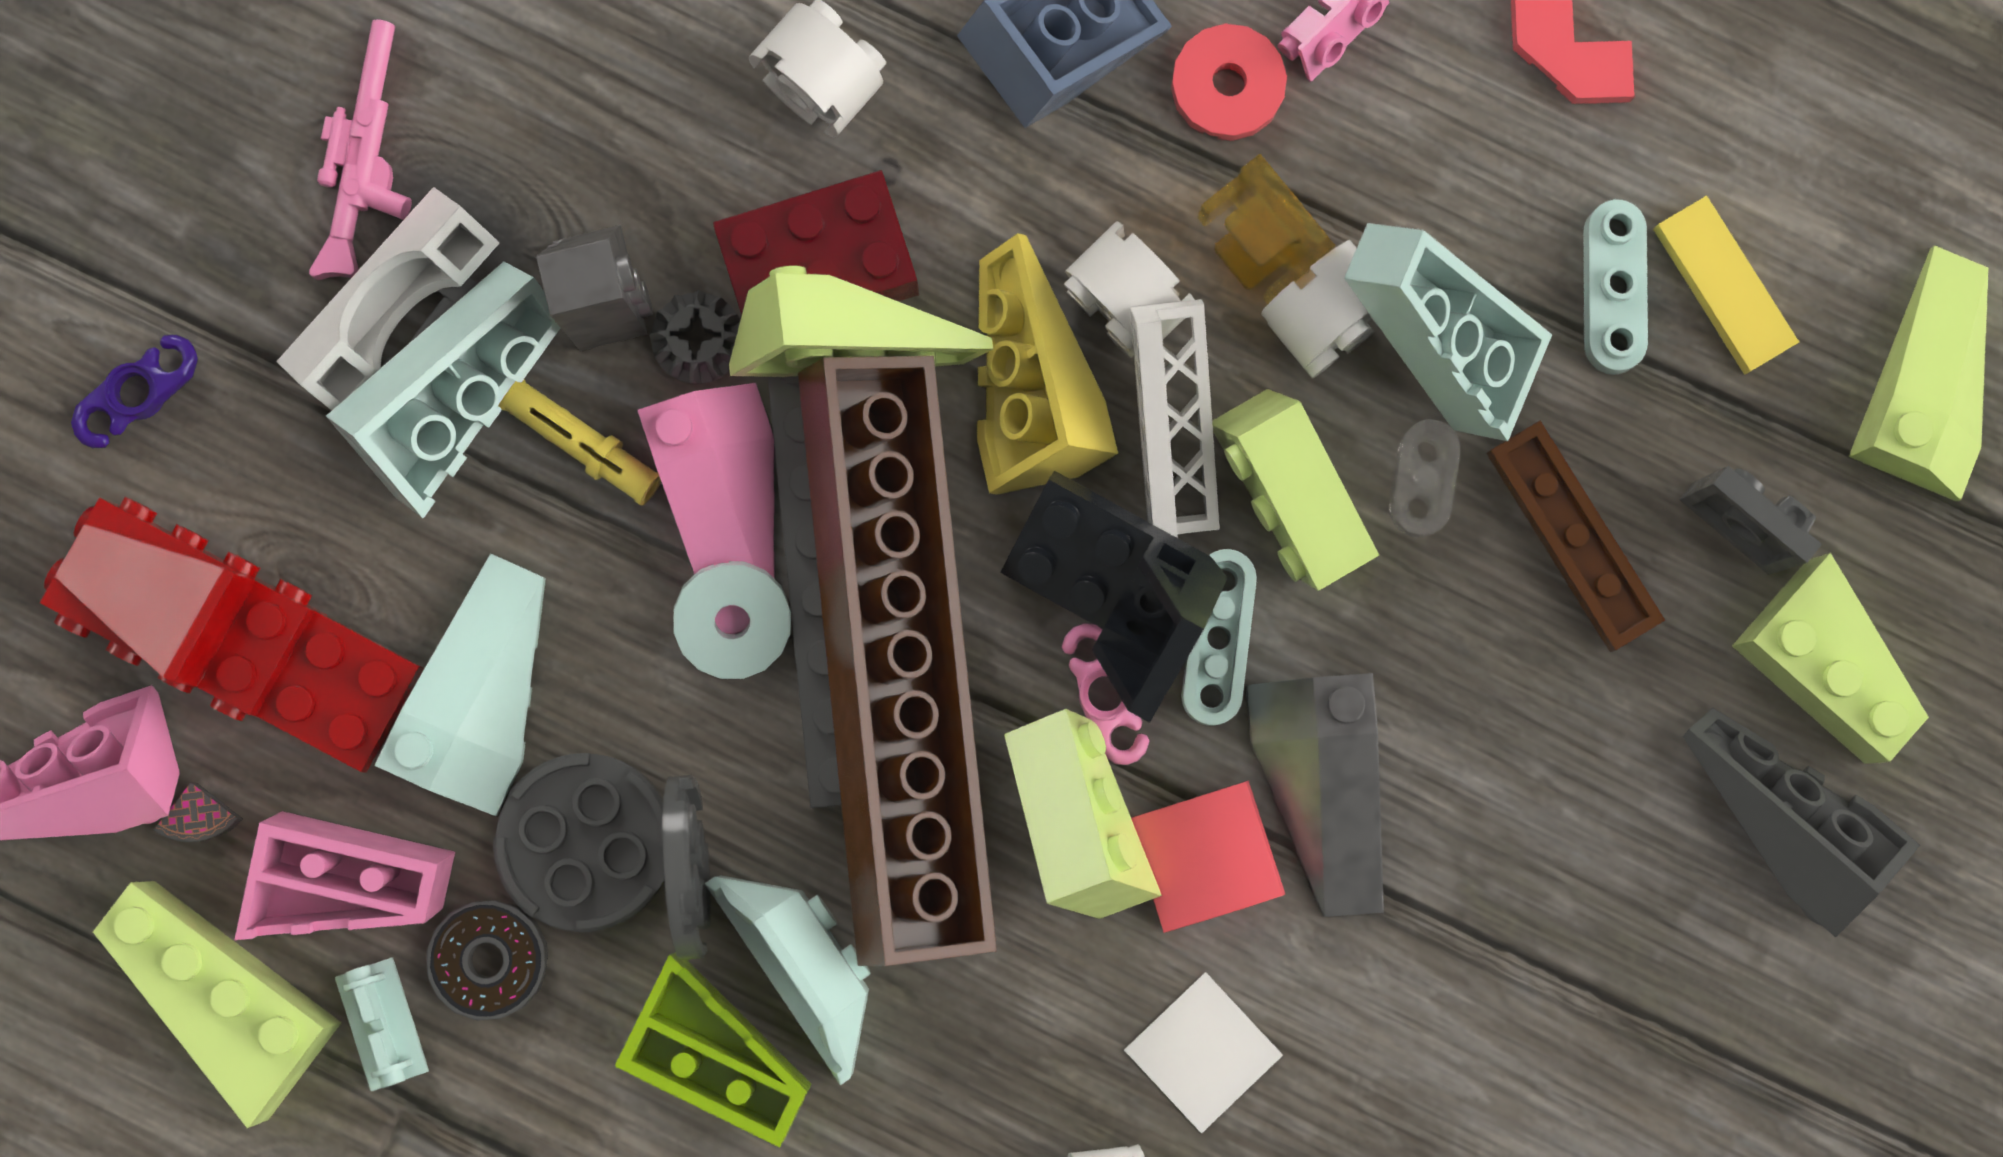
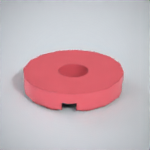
(1228, 49)

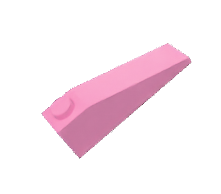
(718, 478)
(96, 777)

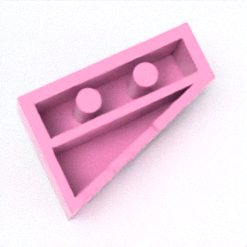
(338, 877)

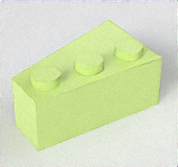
(1294, 488)
(1078, 817)

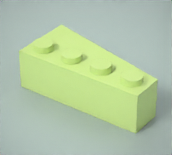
(219, 1001)

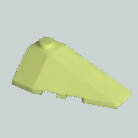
(1931, 389)

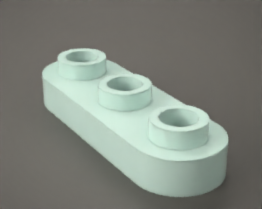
(1603, 307)
(1225, 666)

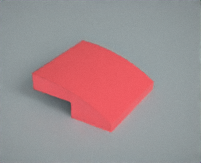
(1208, 856)

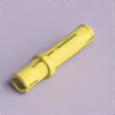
(633, 479)

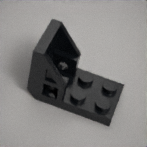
(1125, 578)

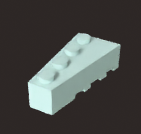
(446, 385)

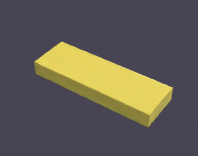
(1725, 285)

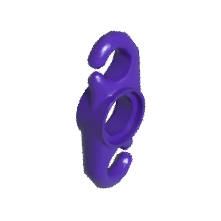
(107, 395)

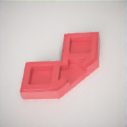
(1579, 69)

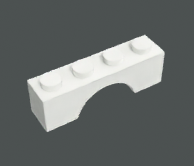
(426, 252)

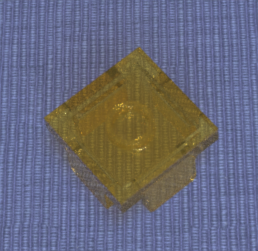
(1265, 230)

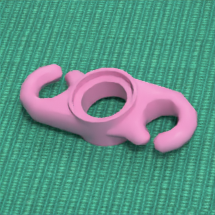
(1106, 720)

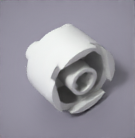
(819, 66)
(1121, 276)
(1320, 313)

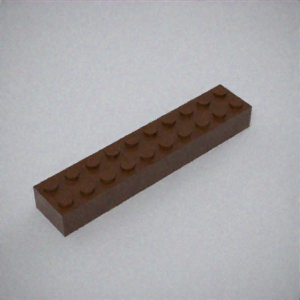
(896, 660)

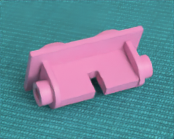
(1322, 38)

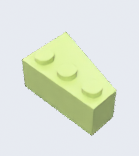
(1834, 662)

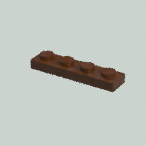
(1575, 536)

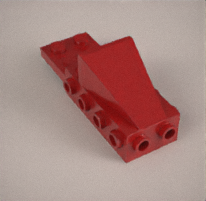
(227, 632)

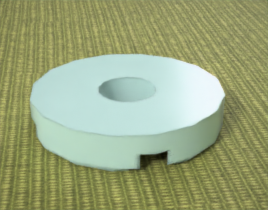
(732, 654)

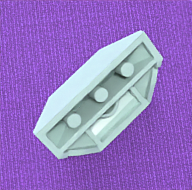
(803, 963)

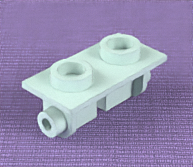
(381, 1024)

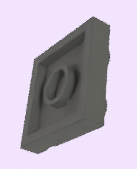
(1763, 531)

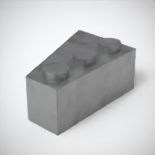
(594, 288)

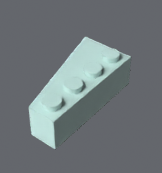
(1449, 327)

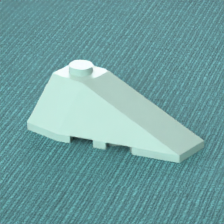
(472, 700)

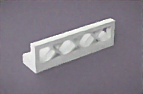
(1154, 419)

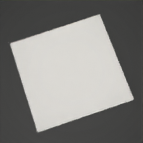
(1203, 1052)

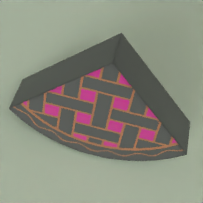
(197, 817)

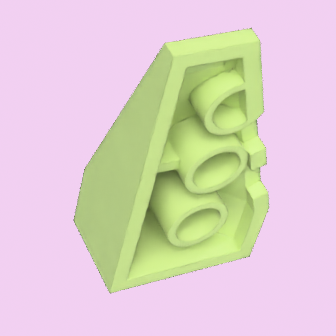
(807, 317)

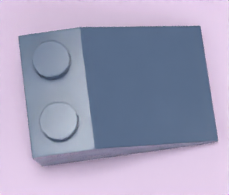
(1056, 49)

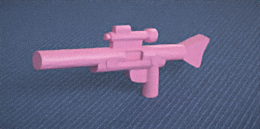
(356, 147)

